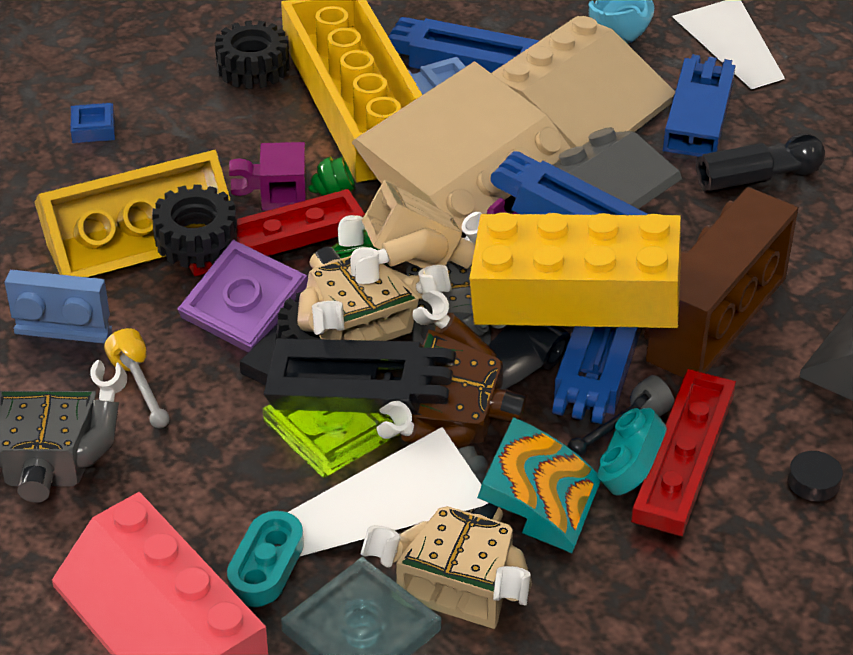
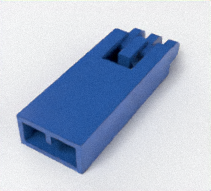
(437, 40)
(699, 106)
(547, 189)
(598, 353)

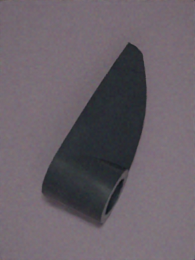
(527, 349)

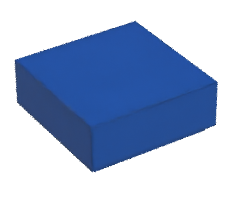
(92, 122)

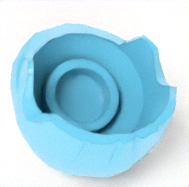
(625, 17)

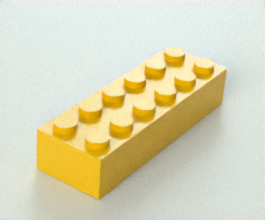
(347, 69)

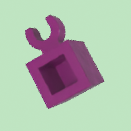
(278, 176)

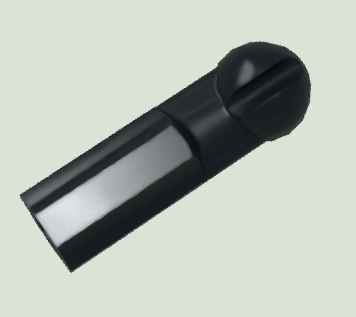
(756, 163)

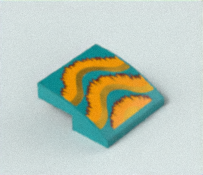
(542, 483)

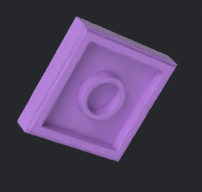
(241, 295)

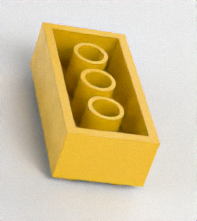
(577, 270)

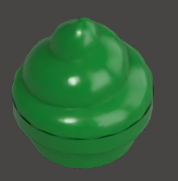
(332, 177)

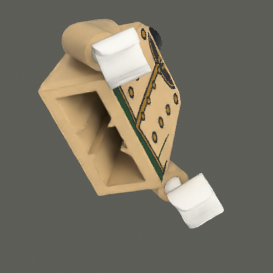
(403, 231)
(377, 311)
(456, 562)

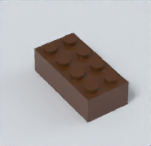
(725, 281)

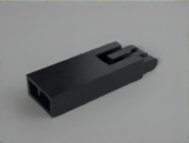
(344, 375)

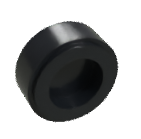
(815, 476)

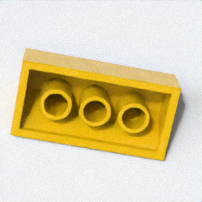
(109, 219)

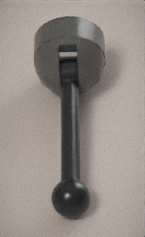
(648, 393)

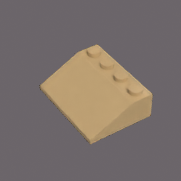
(587, 81)
(455, 140)

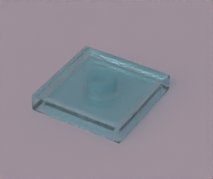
(361, 615)

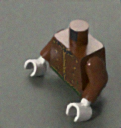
(474, 388)

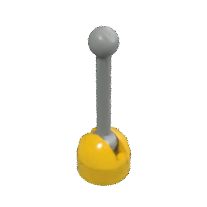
(134, 353)

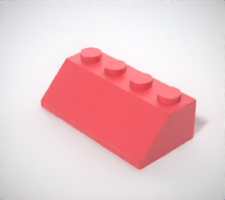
(151, 590)

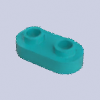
(631, 450)
(259, 567)

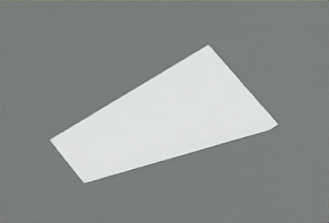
(732, 35)
(391, 494)

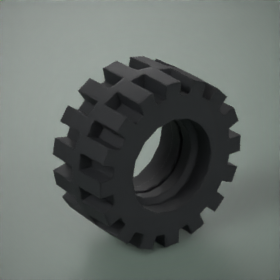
(189, 208)

